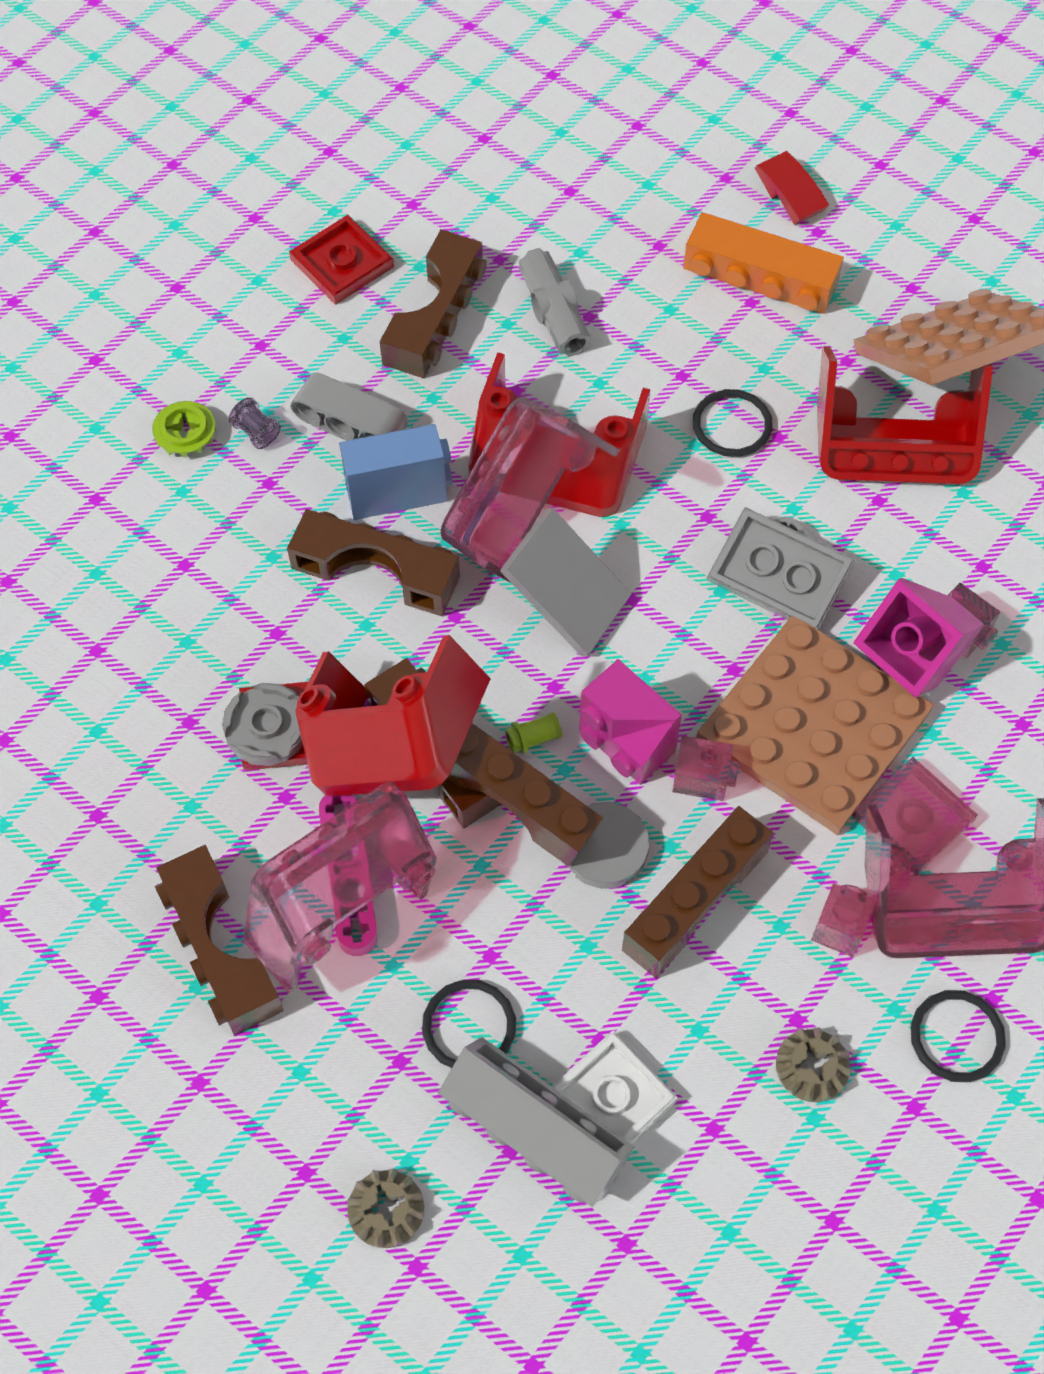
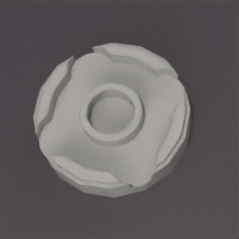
(263, 724)
(614, 849)

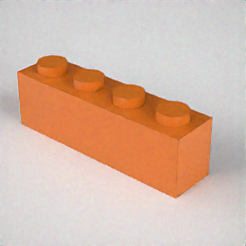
(762, 262)

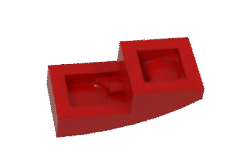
(793, 185)

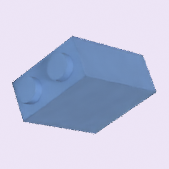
(396, 471)

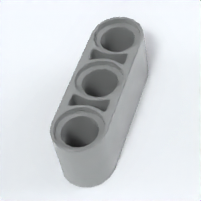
(345, 409)

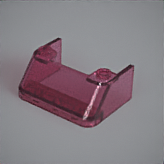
(515, 481)
(331, 876)
(956, 910)

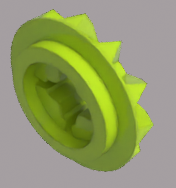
(170, 422)

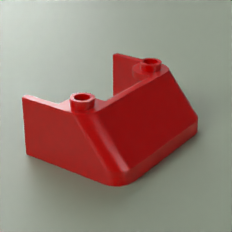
(902, 449)
(593, 489)
(402, 742)

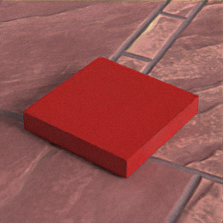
(341, 259)

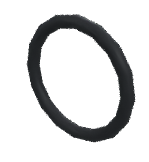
(729, 451)
(454, 987)
(942, 1072)

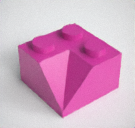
(917, 635)
(628, 722)

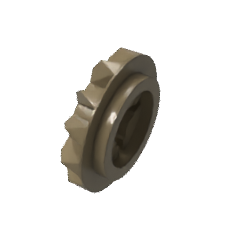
(804, 1082)
(407, 1216)

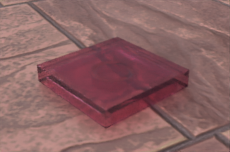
(918, 813)

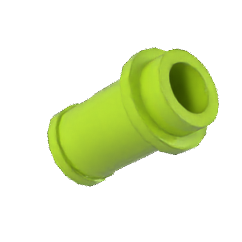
(532, 732)

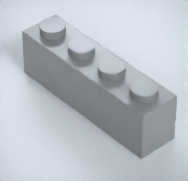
(535, 1121)

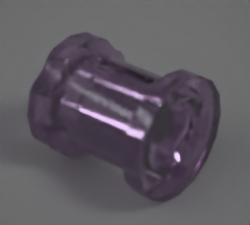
(254, 423)

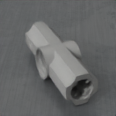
(554, 302)

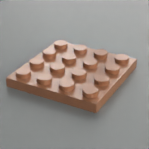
(955, 336)
(816, 723)

